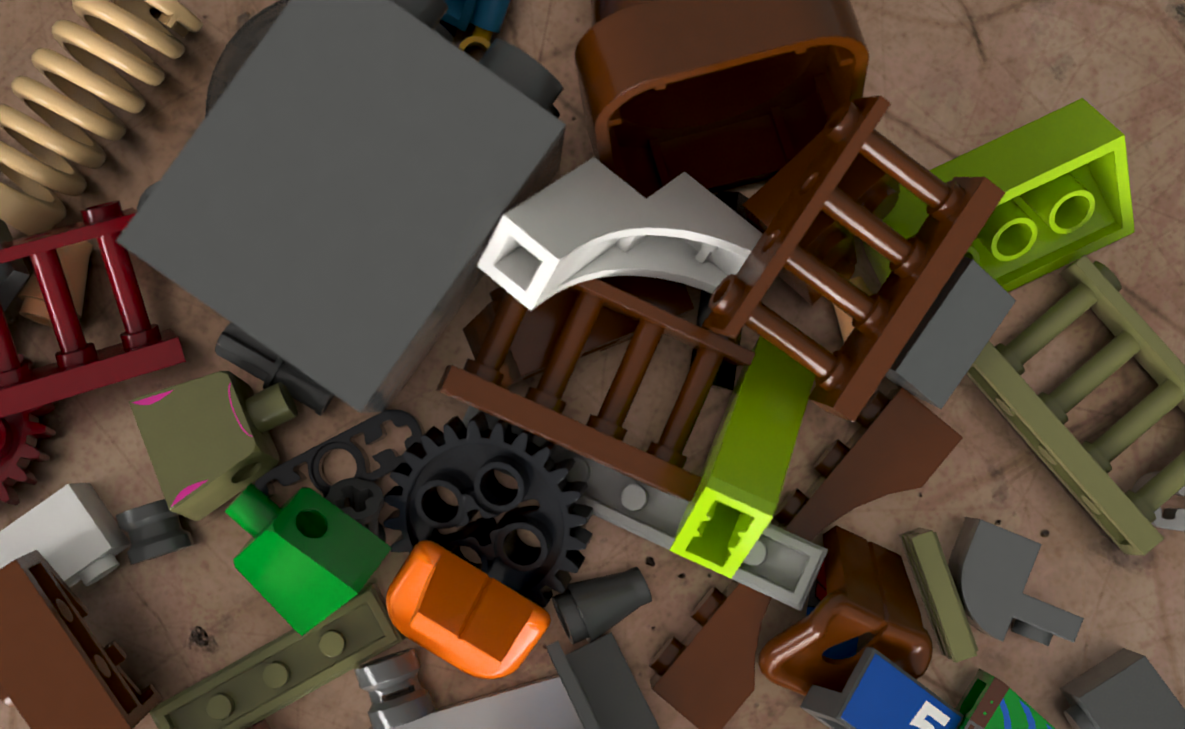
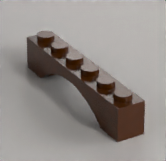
(889, 453)

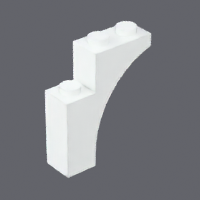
(602, 228)

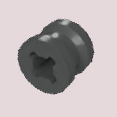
(153, 531)

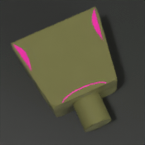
(210, 438)

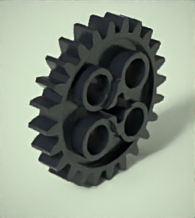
(465, 464)

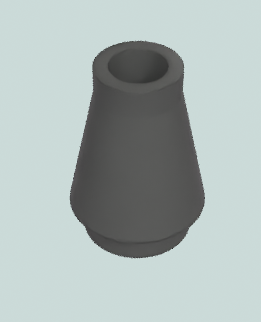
(598, 604)

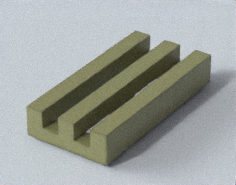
(939, 594)

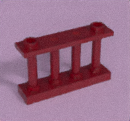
(79, 363)

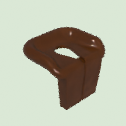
(864, 594)

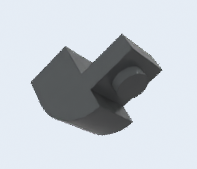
(990, 577)

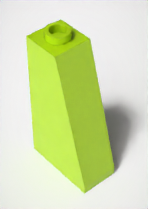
(746, 462)

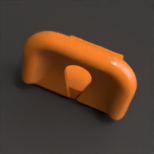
(463, 613)

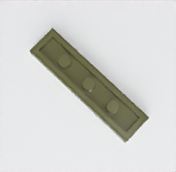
(284, 669)

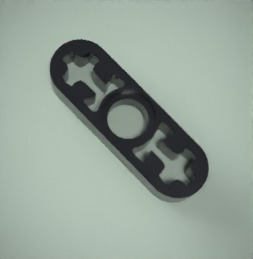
(373, 430)

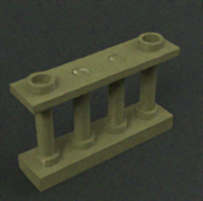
(1042, 417)

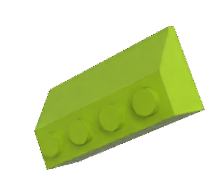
(1060, 201)

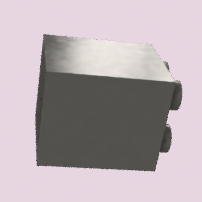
(352, 187)

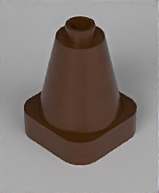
(714, 85)

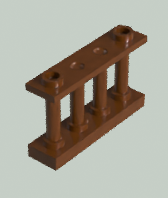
(917, 264)
(603, 434)

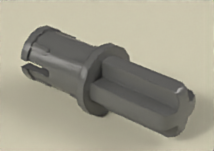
(269, 367)

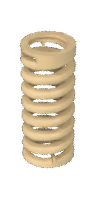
(40, 207)

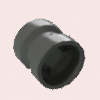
(391, 675)

